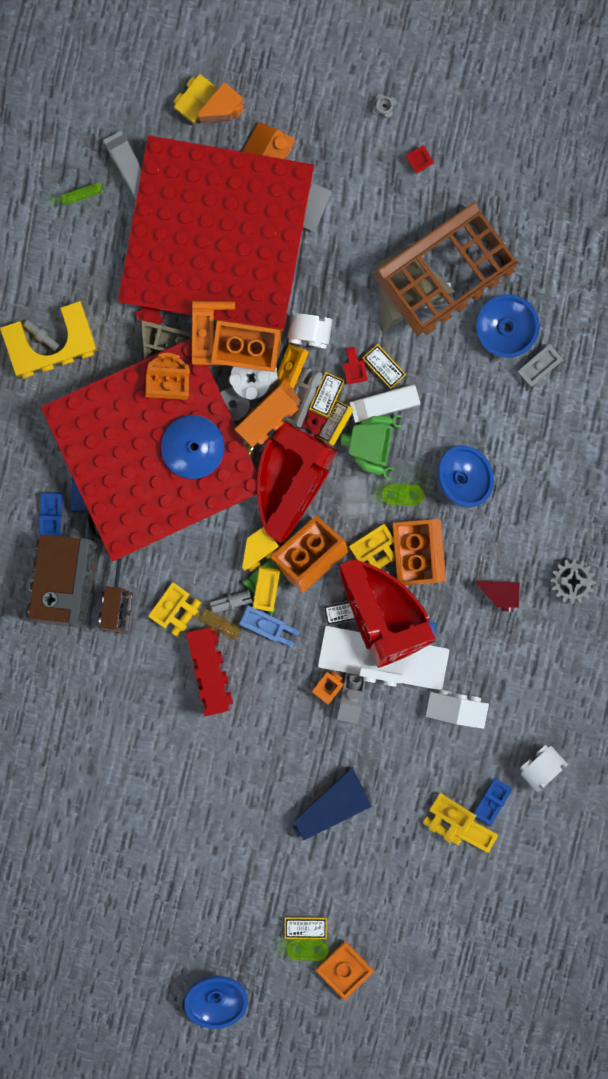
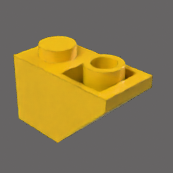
(257, 547)

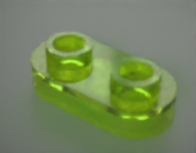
(402, 494)
(307, 949)

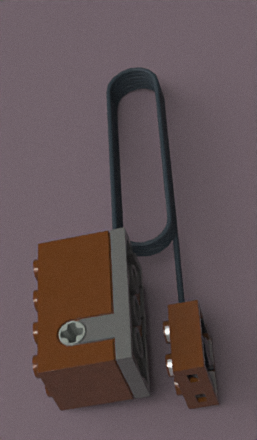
(67, 582)

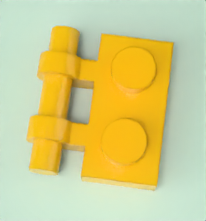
(372, 544)
(169, 605)
(454, 814)

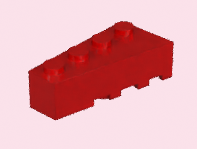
(208, 671)

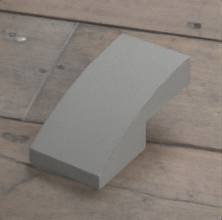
(316, 205)

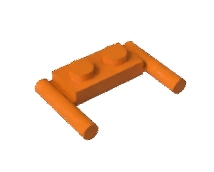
(203, 329)

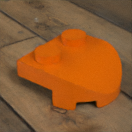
(167, 377)

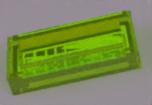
(81, 194)

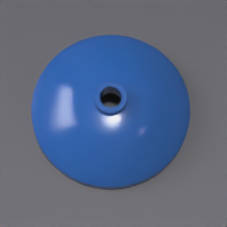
(515, 312)
(177, 450)
(473, 472)
(217, 1009)

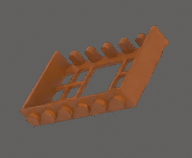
(431, 240)

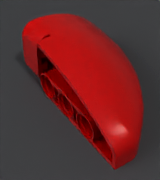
(292, 474)
(385, 613)

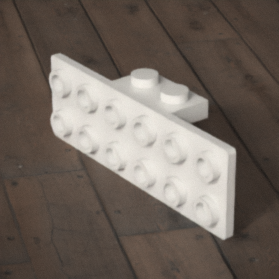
(346, 652)

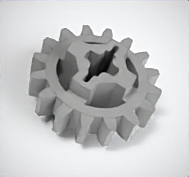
(572, 592)

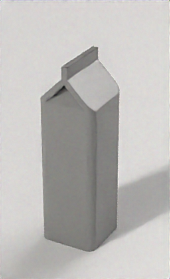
(125, 161)

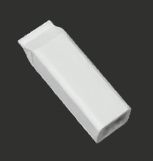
(385, 403)

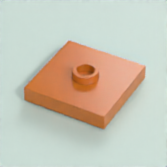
(344, 970)

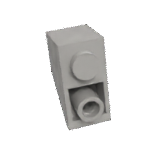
(351, 698)

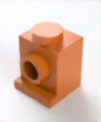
(324, 694)

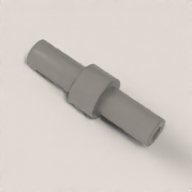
(41, 335)

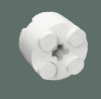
(309, 329)
(247, 387)
(543, 768)

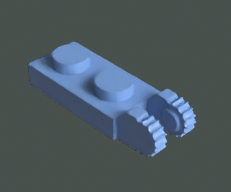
(266, 625)

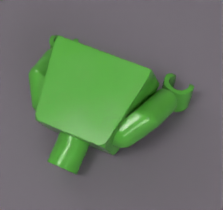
(371, 443)

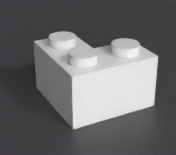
(457, 709)

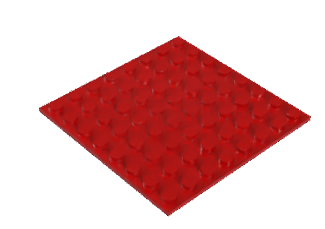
(216, 231)
(115, 455)

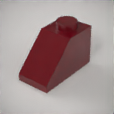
(501, 593)

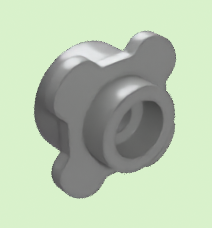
(390, 102)

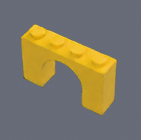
(79, 344)

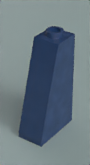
(333, 806)

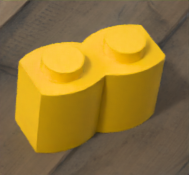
(195, 97)

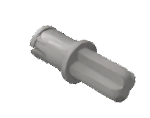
(231, 601)

